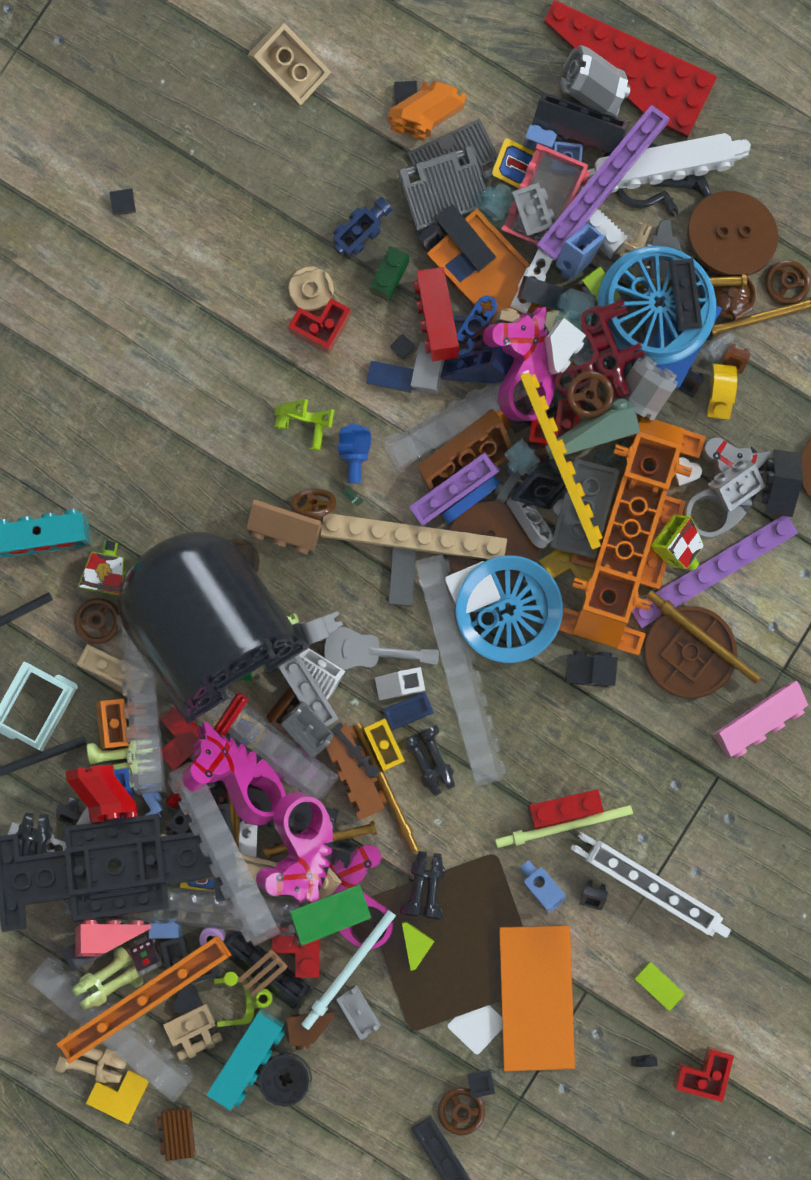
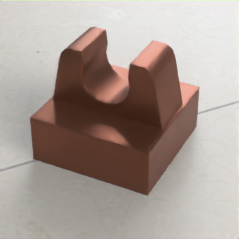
(736, 357)

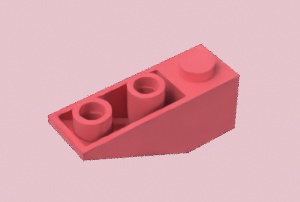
(97, 939)

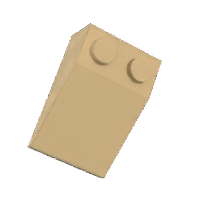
(289, 63)

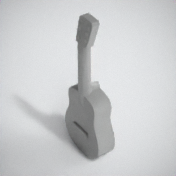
(351, 650)

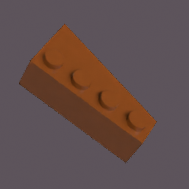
(482, 436)
(357, 783)

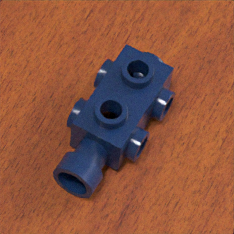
(353, 229)

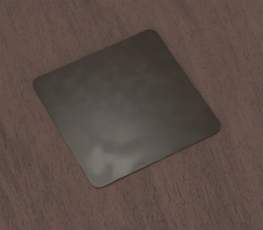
(464, 960)

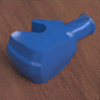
(354, 449)

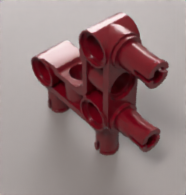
(603, 346)

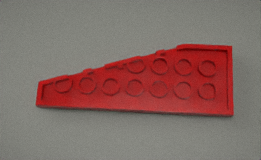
(652, 74)

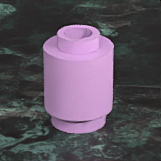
(211, 932)

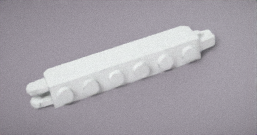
(681, 159)
(652, 887)

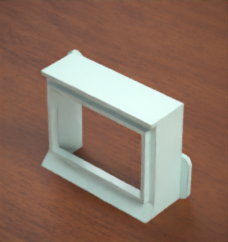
(69, 689)

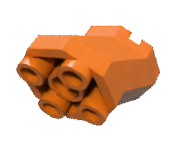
(426, 110)

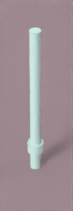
(320, 1006)

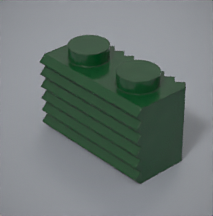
(389, 273)

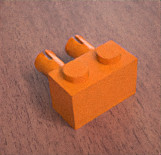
(112, 723)

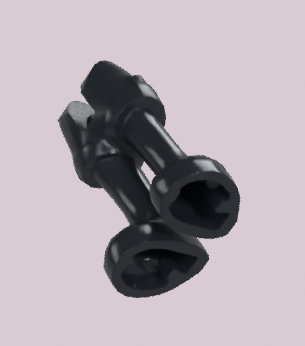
(429, 773)
(30, 834)
(437, 871)

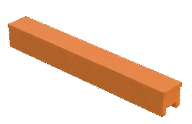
(144, 999)

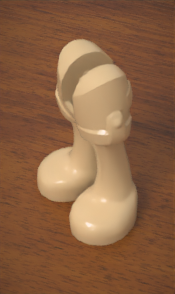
(100, 1069)

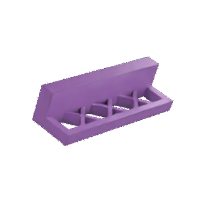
(454, 489)

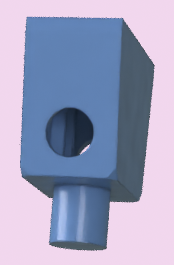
(574, 260)
(548, 895)

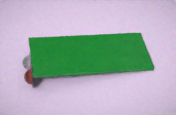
(328, 915)

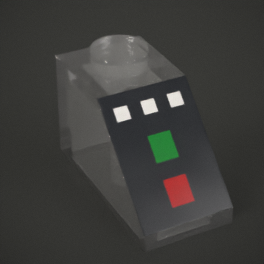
(146, 955)

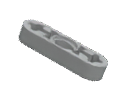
(537, 529)

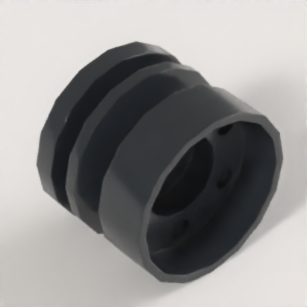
(272, 1083)

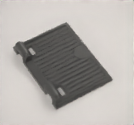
(468, 135)
(441, 185)

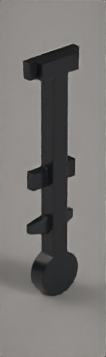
(372, 771)

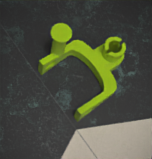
(290, 411)
(251, 1002)

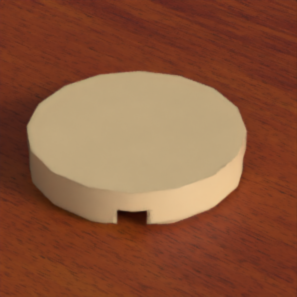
(311, 289)

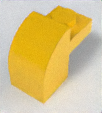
(722, 391)

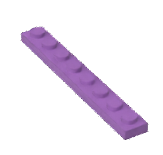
(603, 181)
(719, 567)

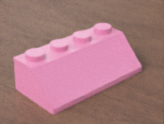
(761, 719)

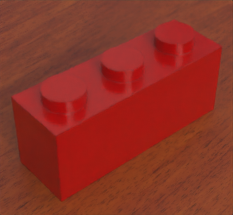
(566, 808)

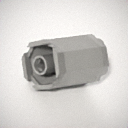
(594, 81)
(649, 387)

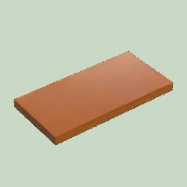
(497, 279)
(536, 998)

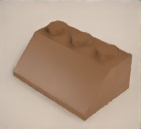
(283, 527)

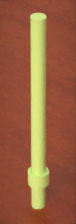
(520, 837)

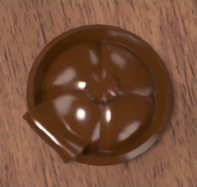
(735, 300)

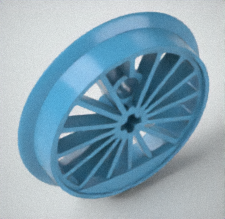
(688, 340)

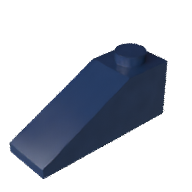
(479, 366)

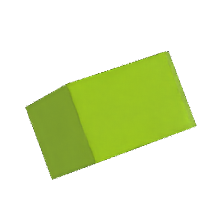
(416, 944)

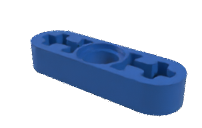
(477, 308)
(470, 499)

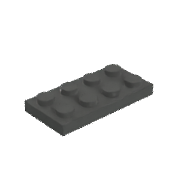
(599, 488)

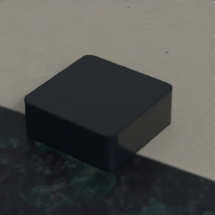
(402, 346)

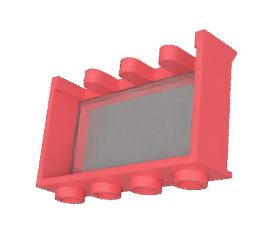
(561, 180)

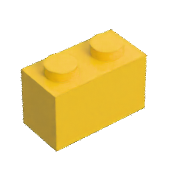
(384, 745)

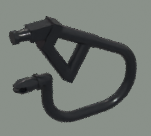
(700, 181)

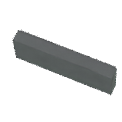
(402, 577)

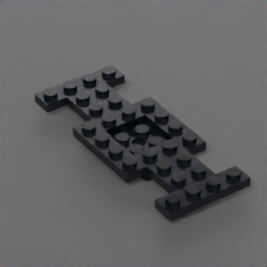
(84, 870)

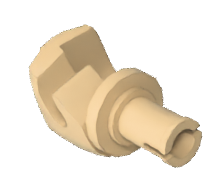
(638, 241)

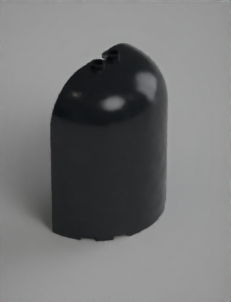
(203, 619)

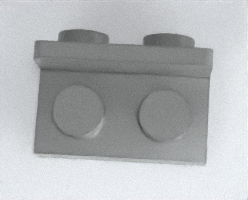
(533, 209)
(737, 484)

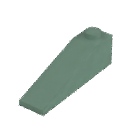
(612, 425)

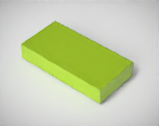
(659, 986)

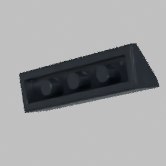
(284, 986)

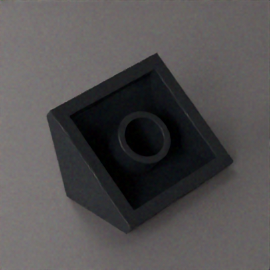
(542, 487)

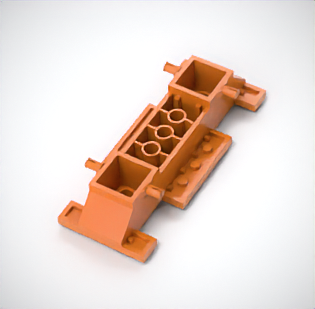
(633, 523)

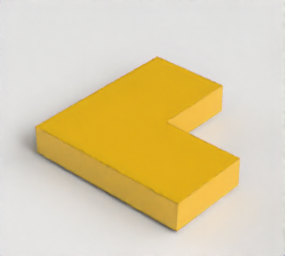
(559, 562)
(119, 1103)

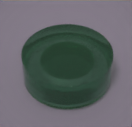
(352, 496)

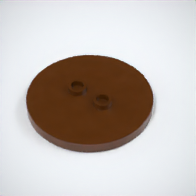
(732, 234)
(494, 520)
(683, 662)

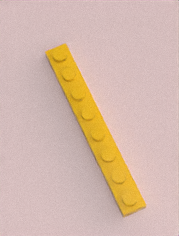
(558, 449)

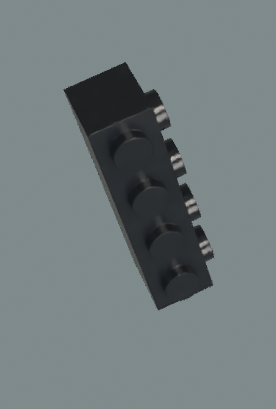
(580, 123)
(299, 816)

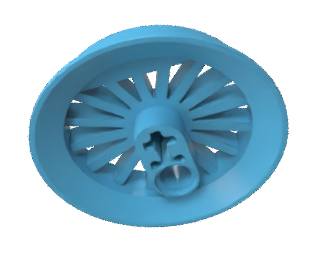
(544, 593)

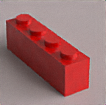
(437, 314)

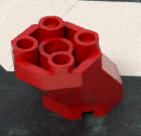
(102, 793)

